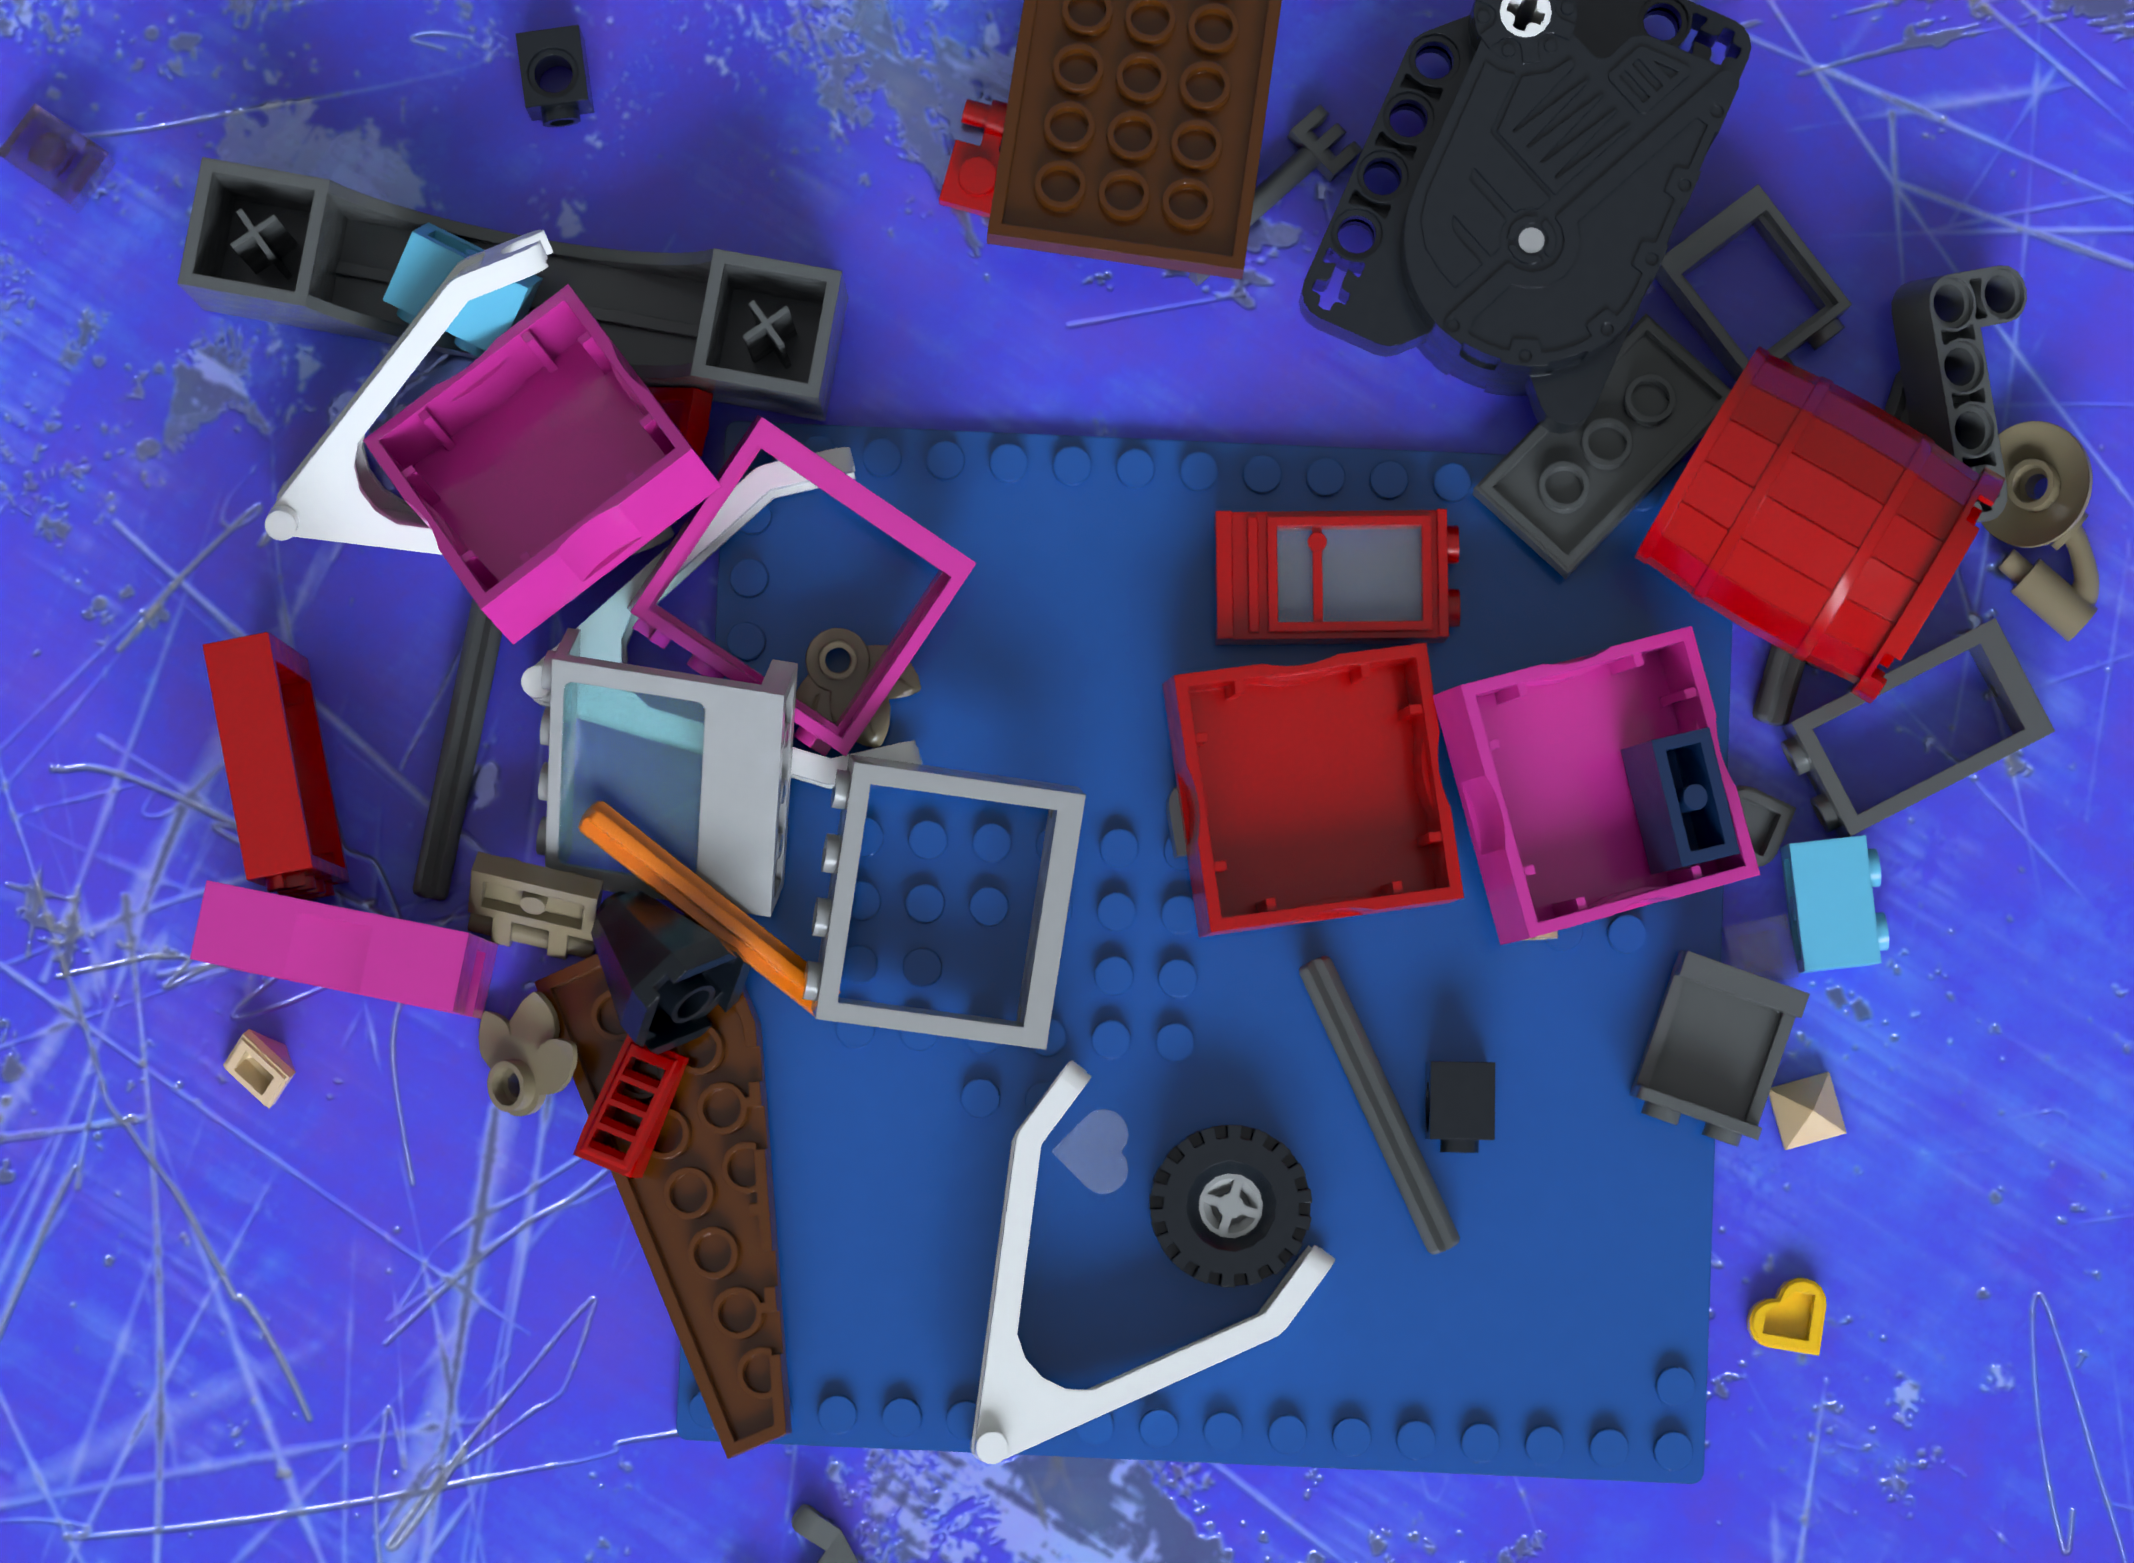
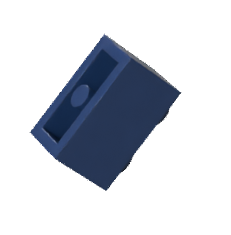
(1680, 800)

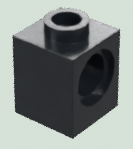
(551, 48)
(1460, 1104)

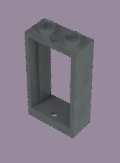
(2007, 685)

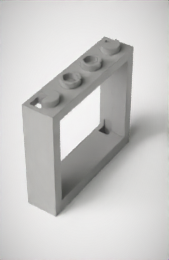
(1048, 920)

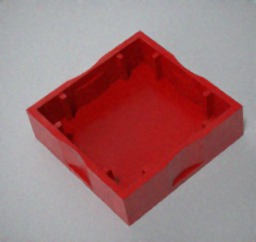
(1312, 790)

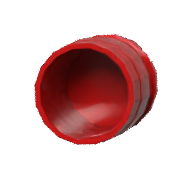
(1818, 521)

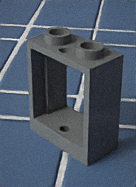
(1756, 210)

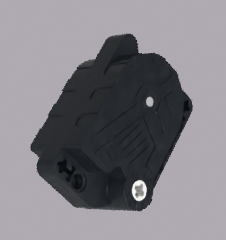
(1529, 194)

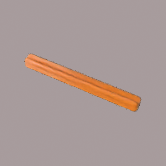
(695, 898)

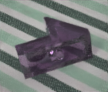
(57, 157)

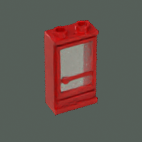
(1335, 577)

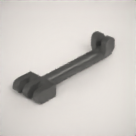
(1312, 154)

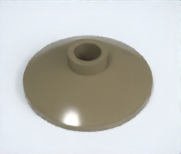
(2037, 452)

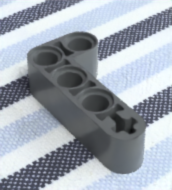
(1946, 363)

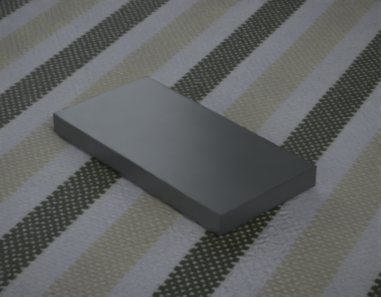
(1578, 486)

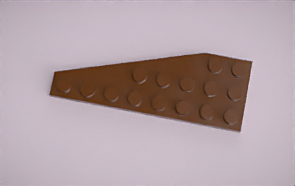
(702, 1200)

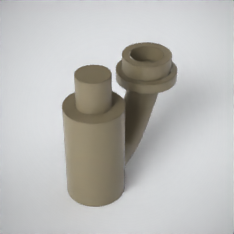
(2050, 596)

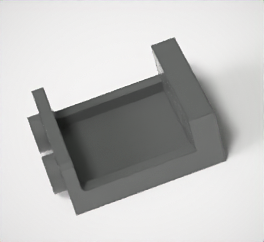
(1716, 1047)

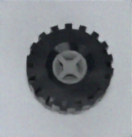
(1260, 1215)

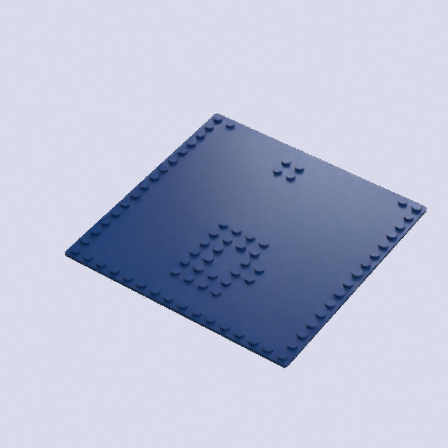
(1582, 1268)

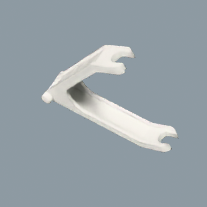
(333, 488)
(610, 627)
(1013, 1400)

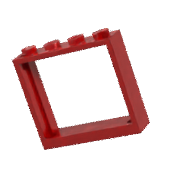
(276, 766)

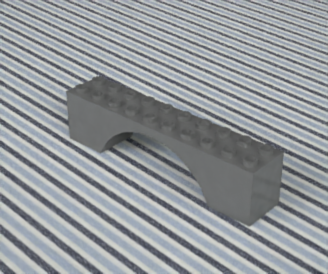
(701, 320)

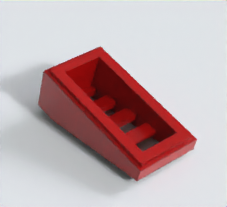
(601, 1120)

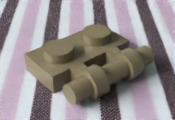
(533, 905)

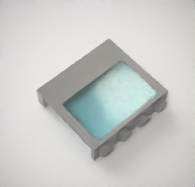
(678, 757)

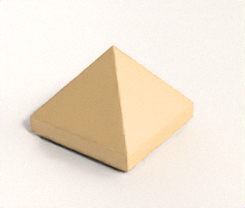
(261, 1066)
(1806, 1111)

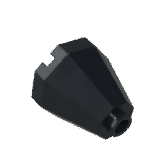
(663, 970)

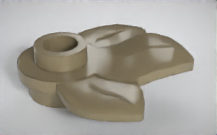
(832, 691)
(526, 1055)

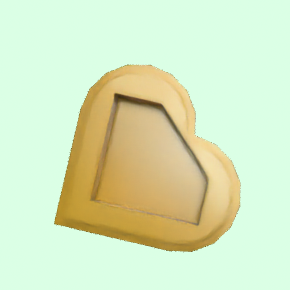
(1790, 1319)

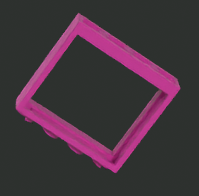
(716, 662)

